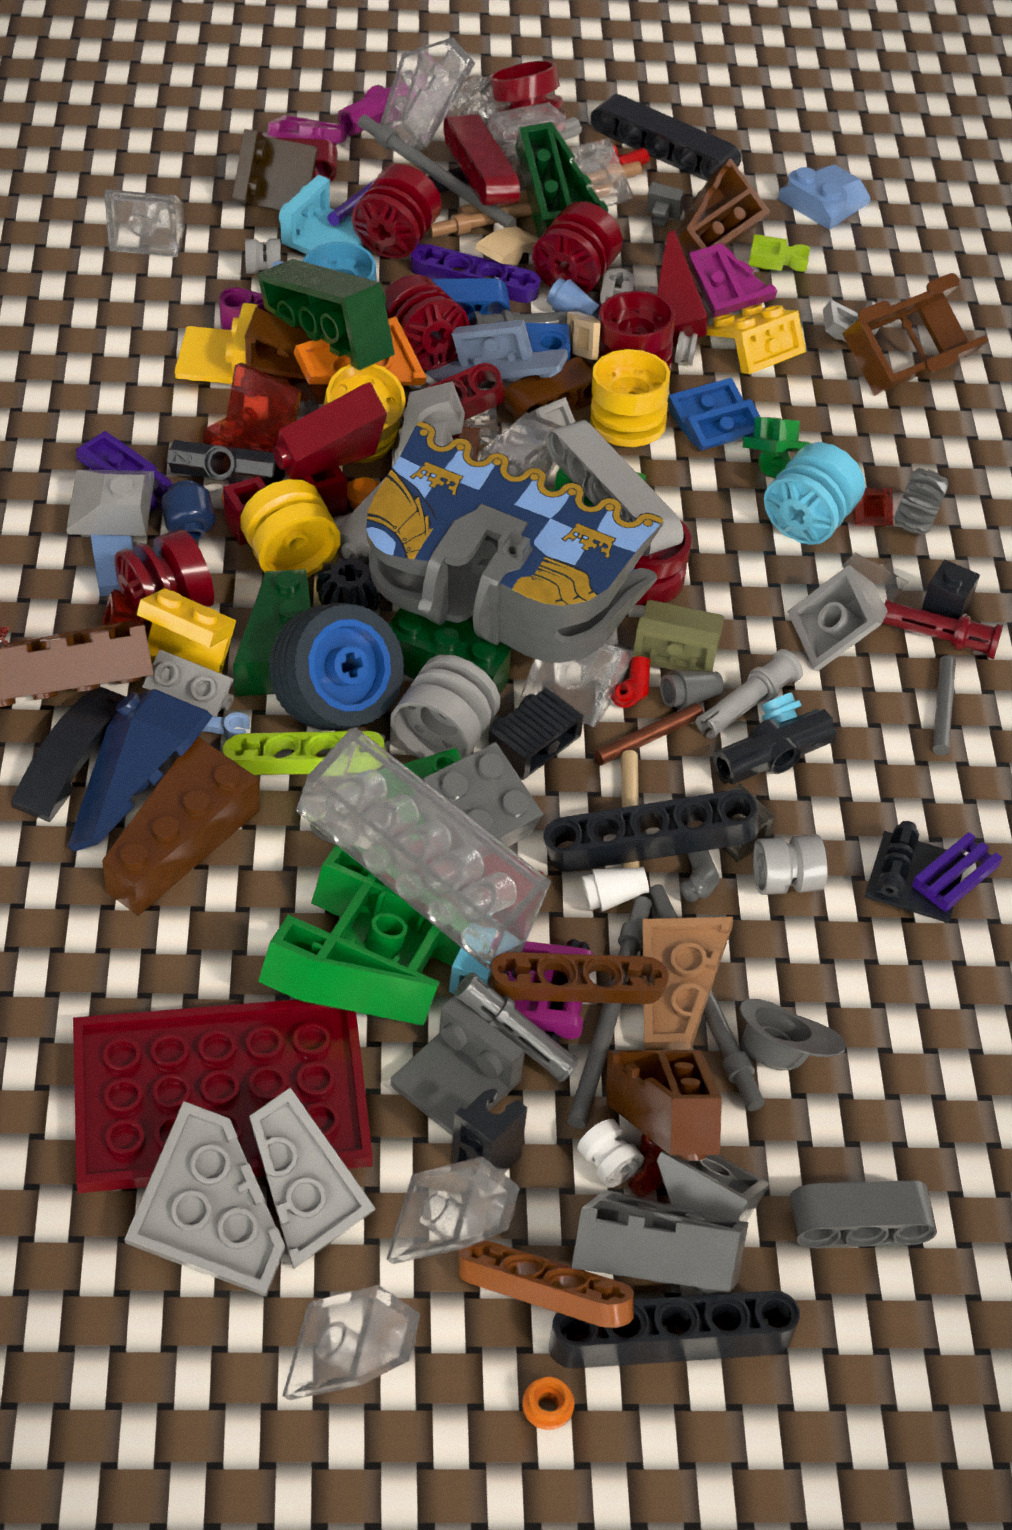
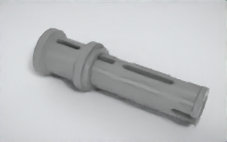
(761, 685)

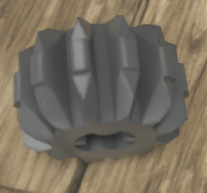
(921, 501)

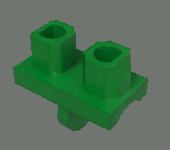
(774, 438)

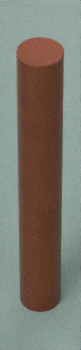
(648, 734)

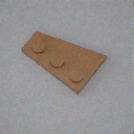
(692, 956)

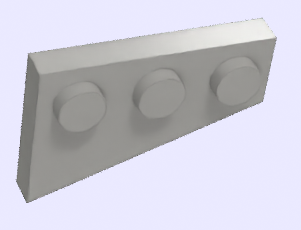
(306, 1178)

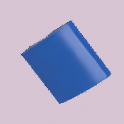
(713, 414)

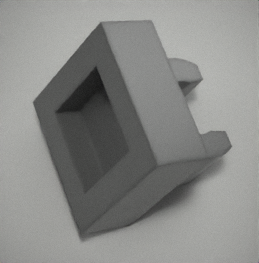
(665, 203)

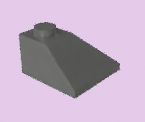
(711, 1185)

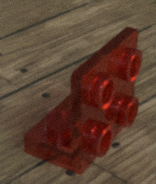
(255, 412)

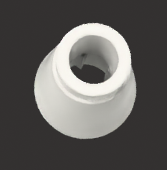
(613, 886)

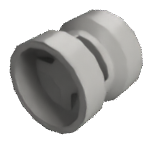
(254, 254)

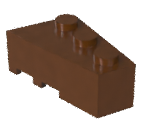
(271, 350)

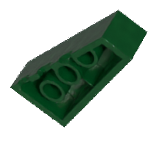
(331, 307)

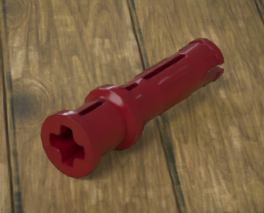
(959, 632)

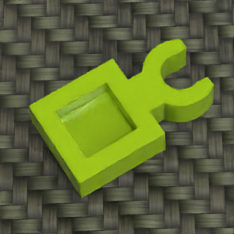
(774, 253)

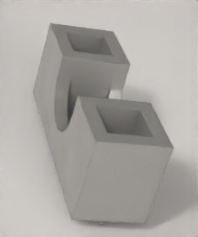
(436, 406)

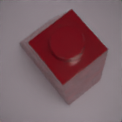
(332, 434)

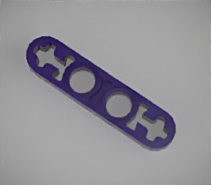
(437, 262)

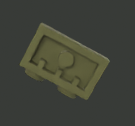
(678, 637)

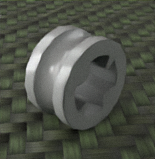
(686, 348)

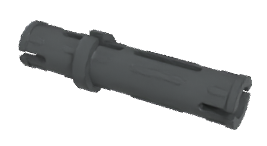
(502, 1014)

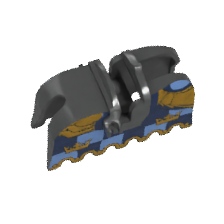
(499, 546)

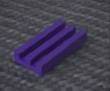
(963, 845)

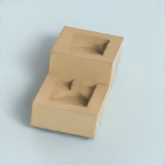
(507, 245)
(584, 334)

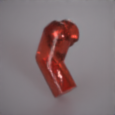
(649, 1176)

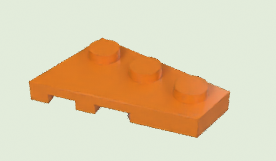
(320, 364)

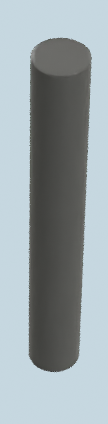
(944, 705)

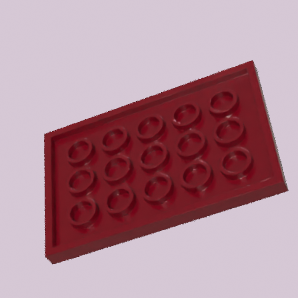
(222, 1058)

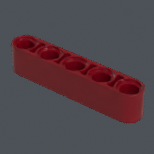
(481, 160)

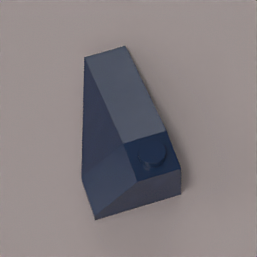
(133, 748)

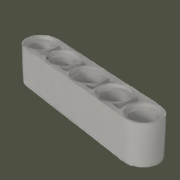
(605, 474)

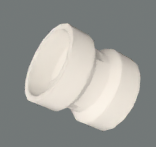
(611, 1153)

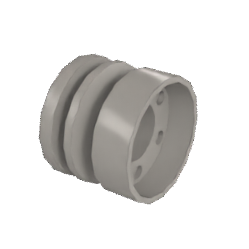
(445, 707)

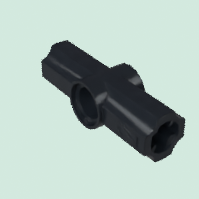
(207, 461)
(774, 746)

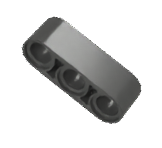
(863, 1214)

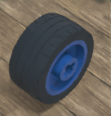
(336, 667)

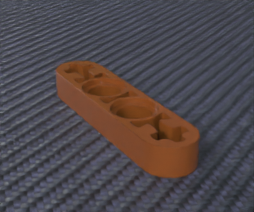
(547, 1284)

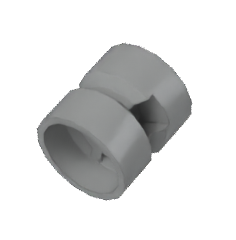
(784, 864)

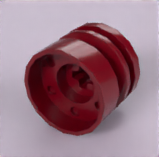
(526, 85)
(396, 211)
(578, 246)
(426, 318)
(637, 323)
(172, 565)

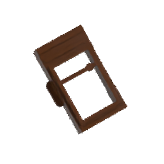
(938, 320)

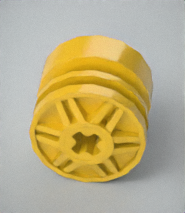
(389, 392)
(630, 397)

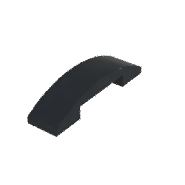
(64, 752)

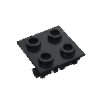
(896, 866)

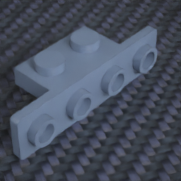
(505, 347)

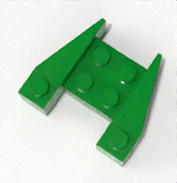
(370, 956)

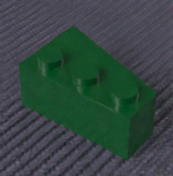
(550, 174)
(278, 600)
(425, 640)

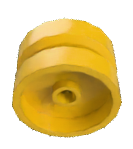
(290, 527)

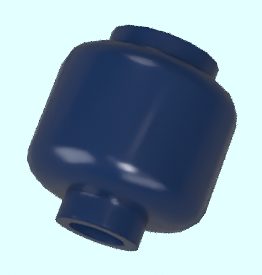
(188, 508)

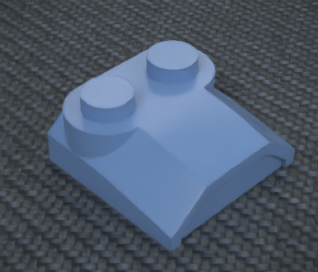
(824, 194)

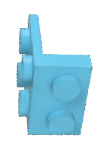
(305, 219)

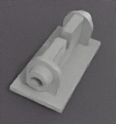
(190, 683)

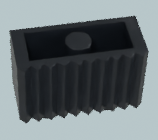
(536, 731)

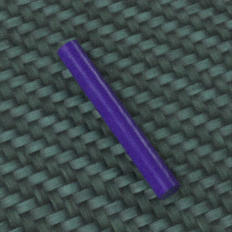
(346, 208)

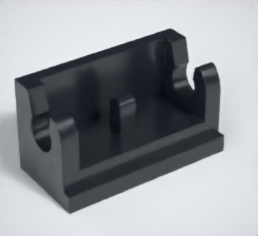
(487, 1134)

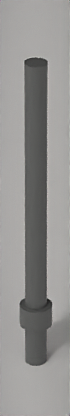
(389, 139)
(631, 942)
(735, 1063)

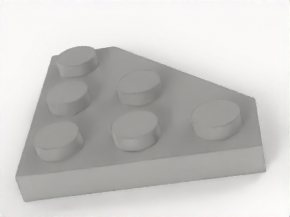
(208, 1206)

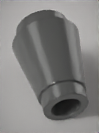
(688, 687)

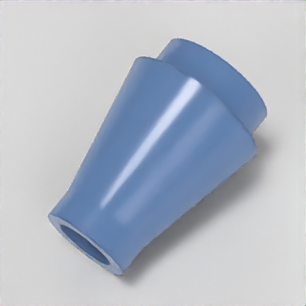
(568, 296)

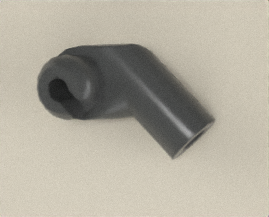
(703, 879)

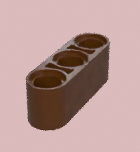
(535, 392)

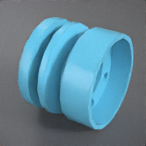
(814, 493)

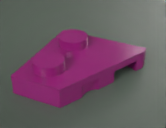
(304, 128)
(726, 281)

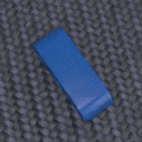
(477, 294)

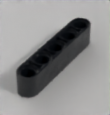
(662, 136)
(671, 839)
(695, 1317)

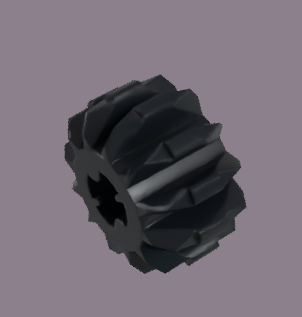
(348, 583)

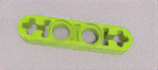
(248, 750)

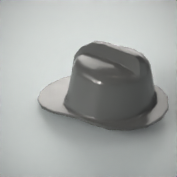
(783, 1038)

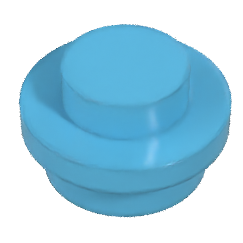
(781, 708)

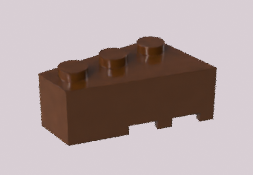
(721, 211)
(667, 1099)

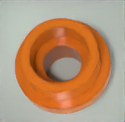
(548, 1389)

